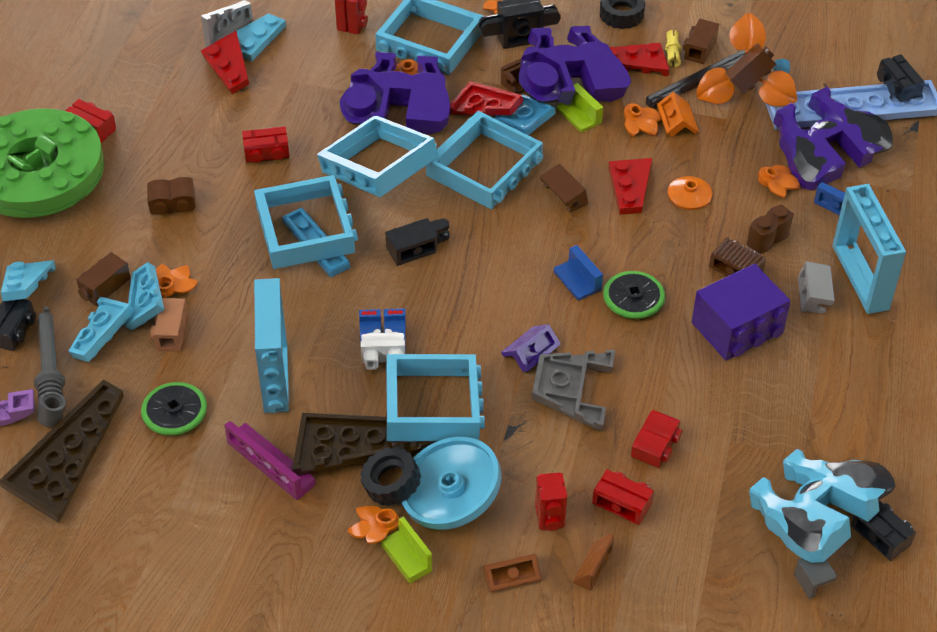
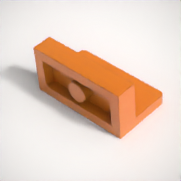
(676, 114)

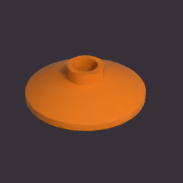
(690, 193)

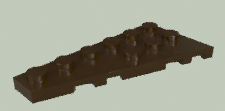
(343, 441)
(57, 463)

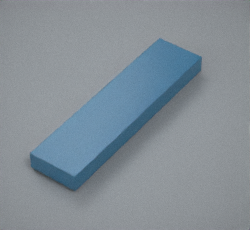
(306, 229)

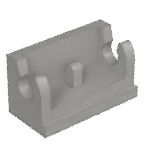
(815, 287)

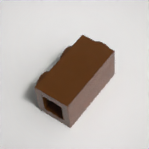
(700, 41)
(751, 68)
(103, 278)

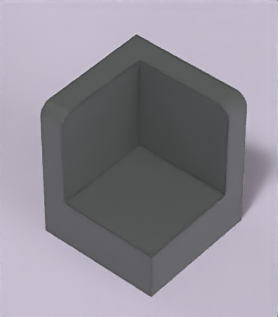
(813, 575)

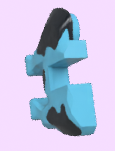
(806, 522)

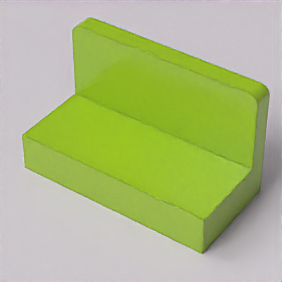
(583, 111)
(408, 552)

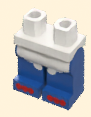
(376, 344)

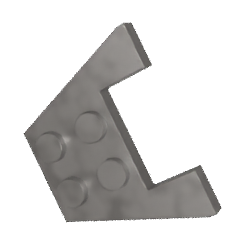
(561, 381)

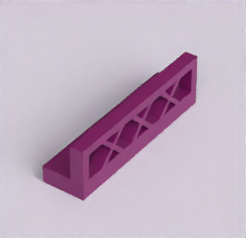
(268, 459)

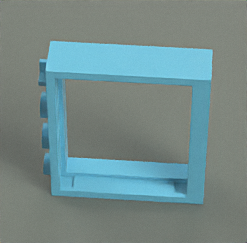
(438, 12)
(463, 137)
(335, 157)
(863, 209)
(311, 249)
(271, 345)
(433, 427)

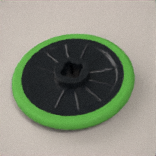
(634, 294)
(174, 408)

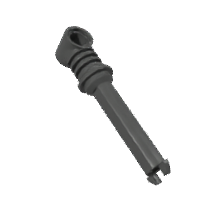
(49, 381)

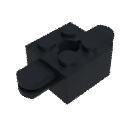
(516, 20)

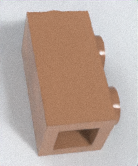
(170, 325)

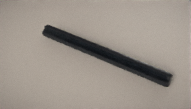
(692, 80)

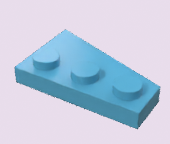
(259, 34)
(23, 279)
(144, 296)
(101, 328)

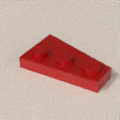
(643, 57)
(227, 62)
(486, 100)
(630, 183)

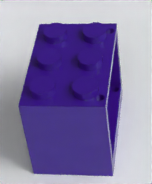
(740, 312)

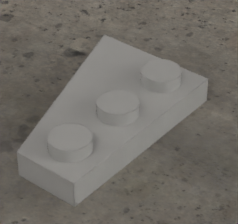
(225, 21)

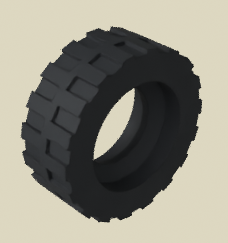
(622, 19)
(397, 491)

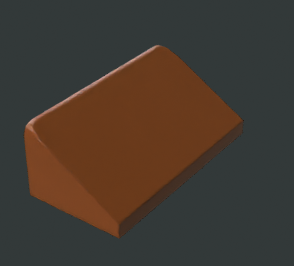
(594, 562)
(512, 572)

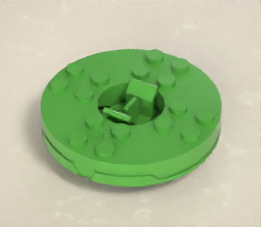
(46, 162)

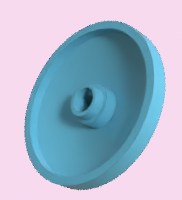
(455, 483)

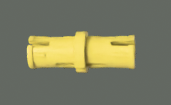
(673, 48)

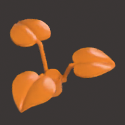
(717, 87)

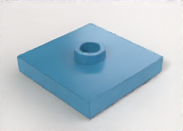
(528, 115)

